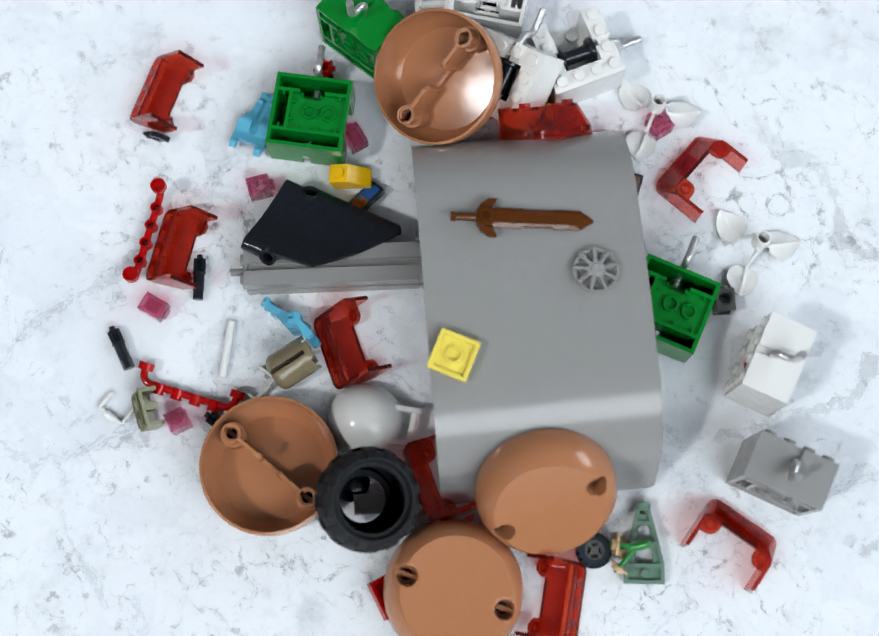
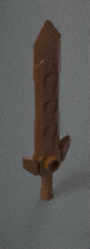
(513, 218)

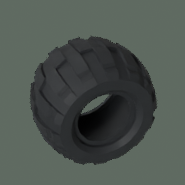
(400, 499)

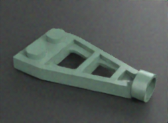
(644, 573)

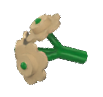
(619, 548)

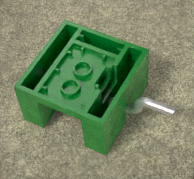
(356, 29)
(310, 116)
(679, 304)

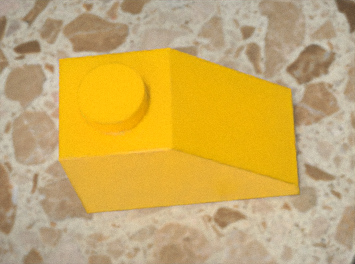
(349, 177)

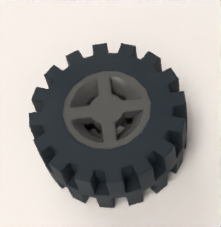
(599, 554)

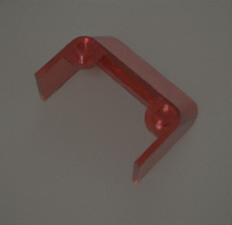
(162, 89)
(543, 121)
(674, 183)
(175, 246)
(341, 344)
(418, 456)
(719, 514)
(560, 598)

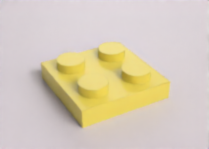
(453, 355)

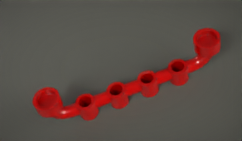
(130, 273)
(194, 399)

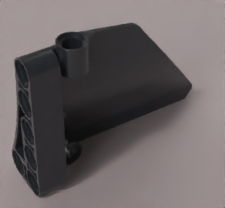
(314, 228)

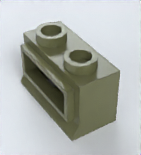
(144, 409)

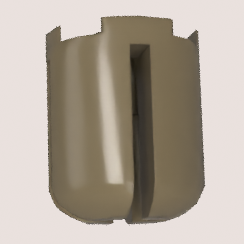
(292, 363)

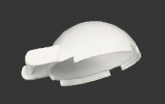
(368, 418)

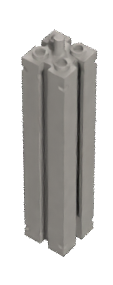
(379, 268)

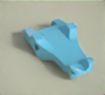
(253, 126)
(292, 321)

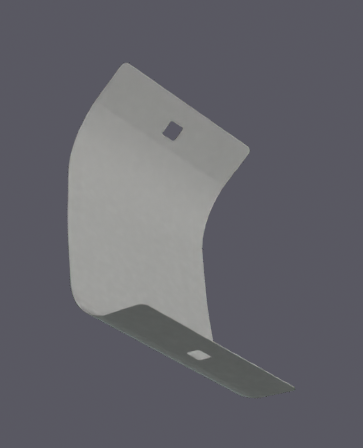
(546, 343)

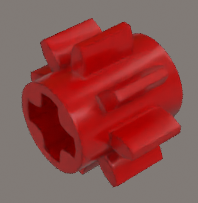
(327, 65)

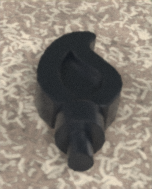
(157, 136)

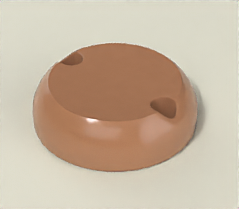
(436, 79)
(267, 466)
(546, 491)
(453, 582)

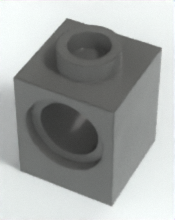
(724, 308)

